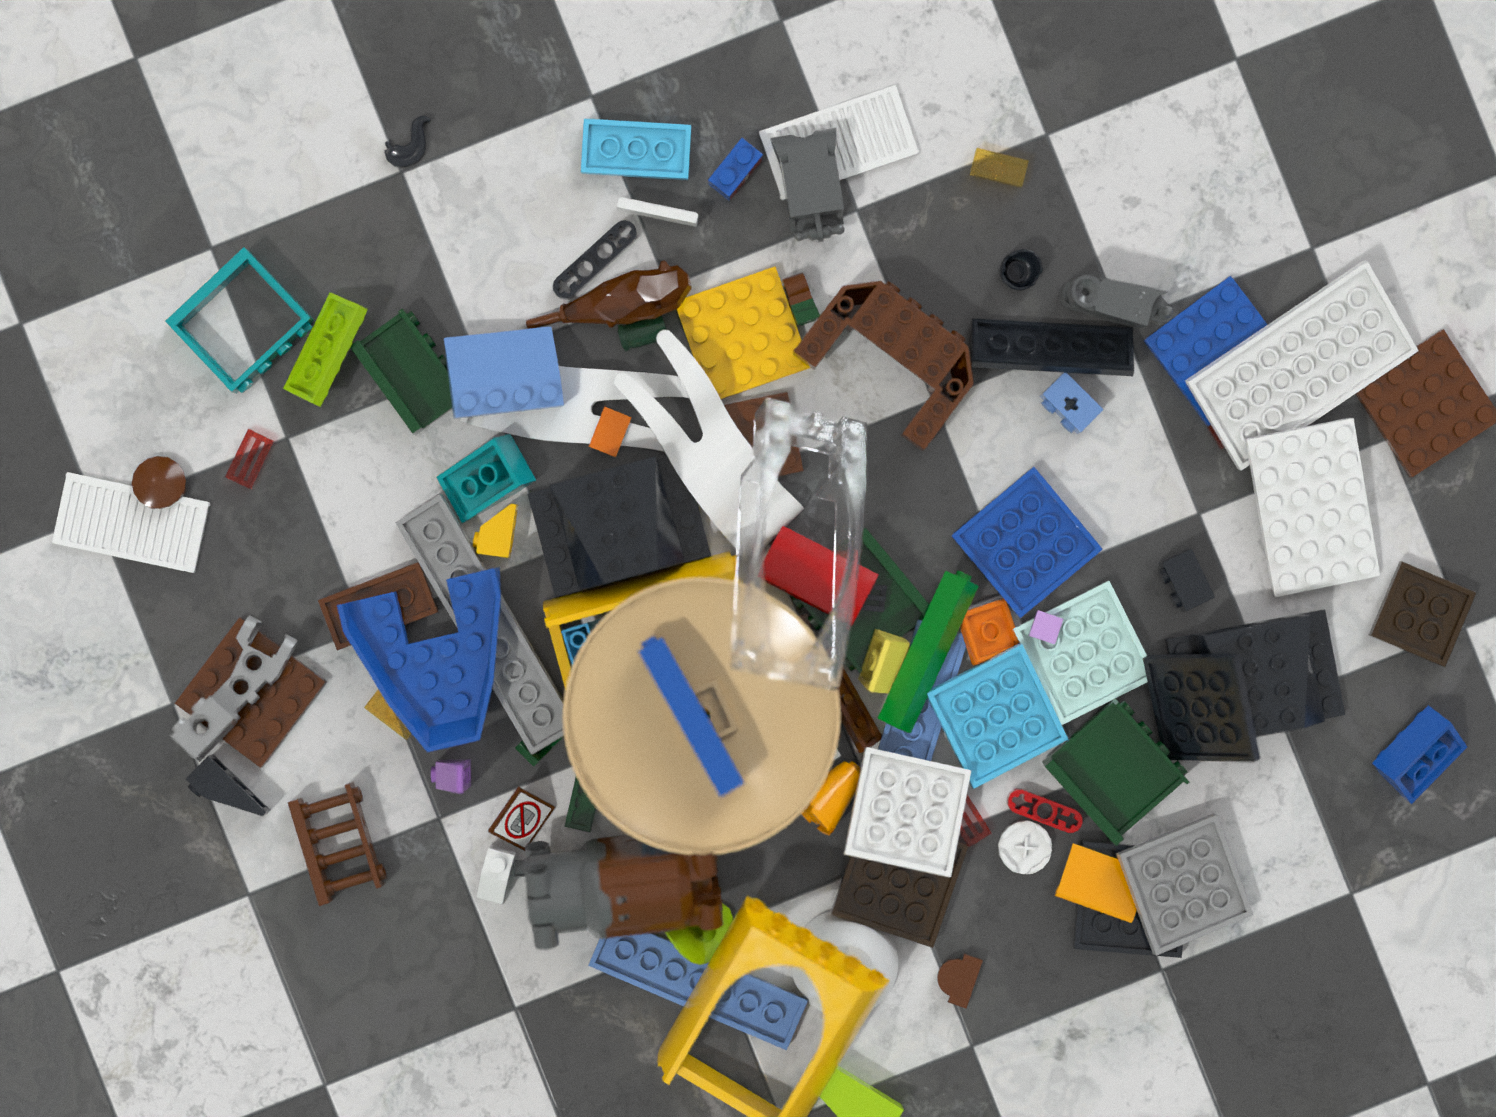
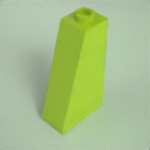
(855, 1098)

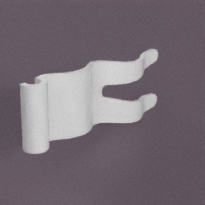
(575, 419)
(715, 463)

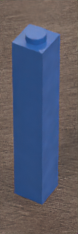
(690, 715)

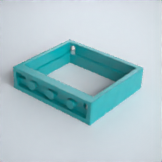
(213, 288)

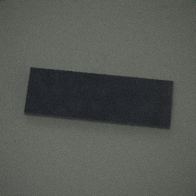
(1052, 347)

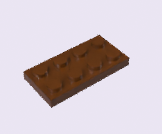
(412, 592)

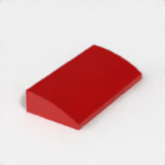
(807, 572)

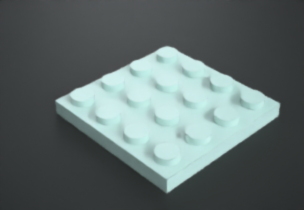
(1093, 654)

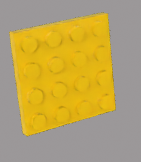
(742, 333)

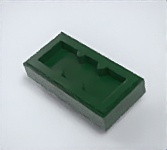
(580, 810)

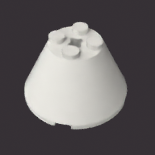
(869, 945)

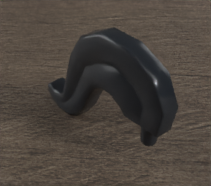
(413, 152)

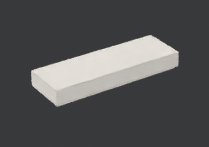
(657, 211)

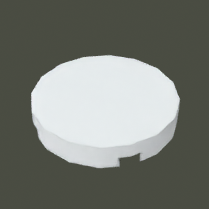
(1025, 847)

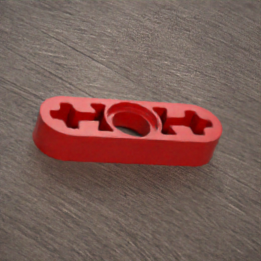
(1027, 796)

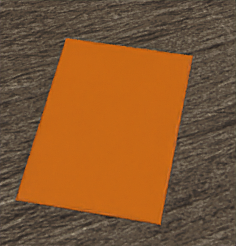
(610, 431)

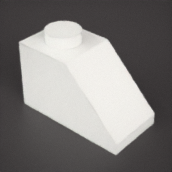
(496, 874)

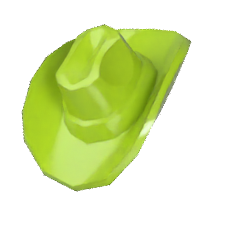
(700, 944)

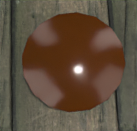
(159, 482)

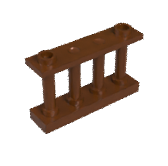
(310, 837)

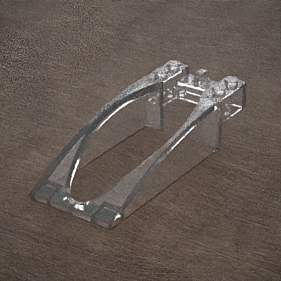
(846, 444)

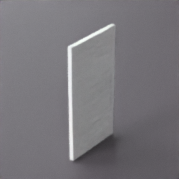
(868, 136)
(113, 522)

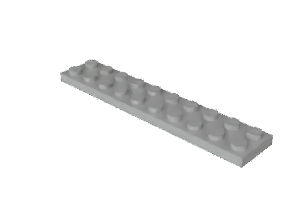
(518, 673)

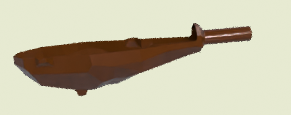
(633, 298)

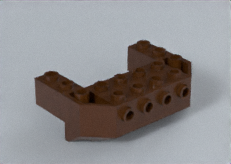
(907, 337)

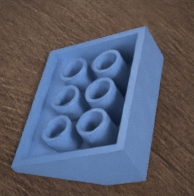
(503, 372)

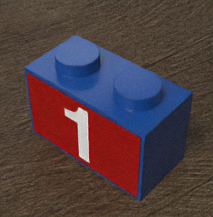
(735, 169)

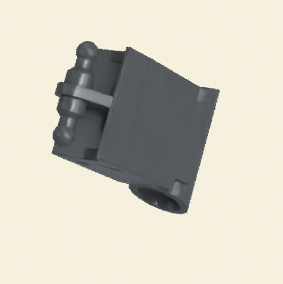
(811, 184)
(1115, 301)

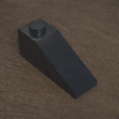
(220, 785)

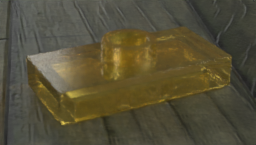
(999, 167)
(379, 708)

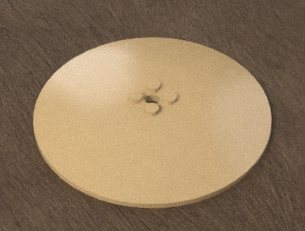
(636, 754)

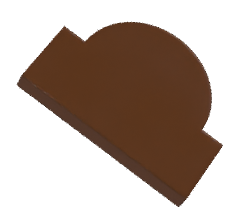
(958, 978)

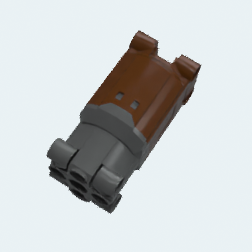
(618, 890)

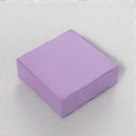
(1045, 627)

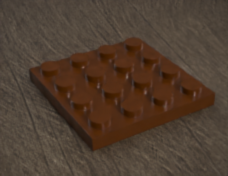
(1428, 404)
(279, 705)

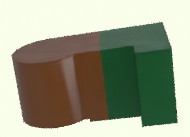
(800, 299)

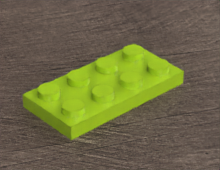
(325, 349)

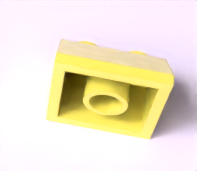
(883, 661)

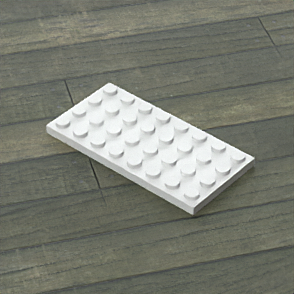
(1303, 362)

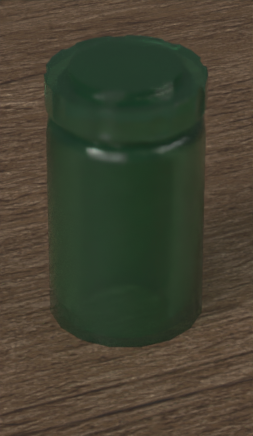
(640, 332)

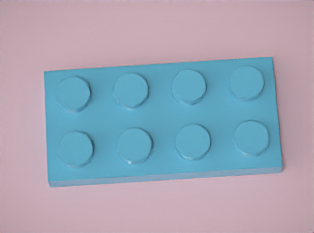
(636, 149)

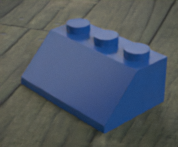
(1420, 754)

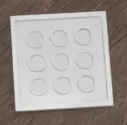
(907, 812)

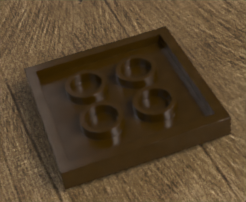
(1422, 614)

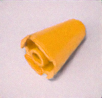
(833, 797)

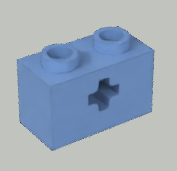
(1085, 406)

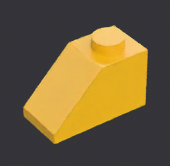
(497, 533)

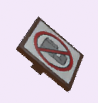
(521, 818)

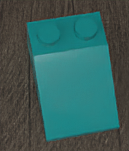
(486, 477)

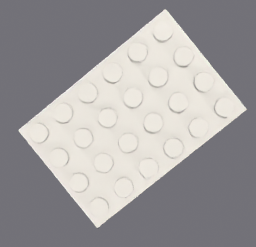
(1312, 507)

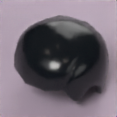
(1020, 269)

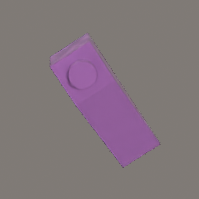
(452, 775)

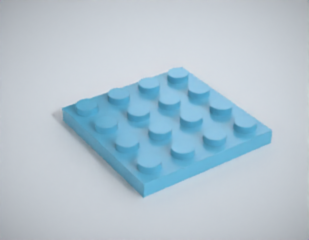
(996, 715)

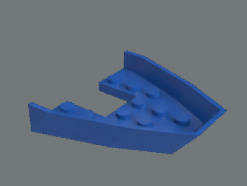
(436, 683)

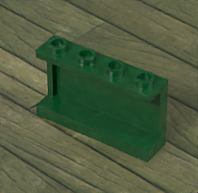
(407, 370)

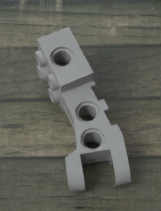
(224, 705)

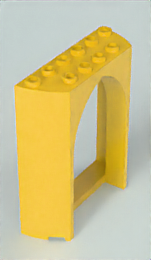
(608, 596)
(763, 940)

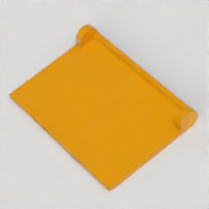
(1096, 883)

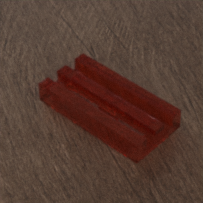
(258, 464)
(978, 837)

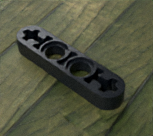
(597, 262)

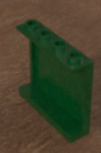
(902, 605)
(1115, 769)

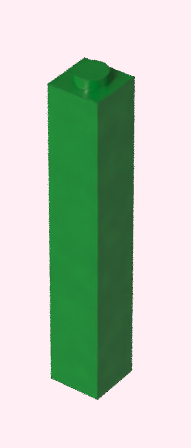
(928, 651)

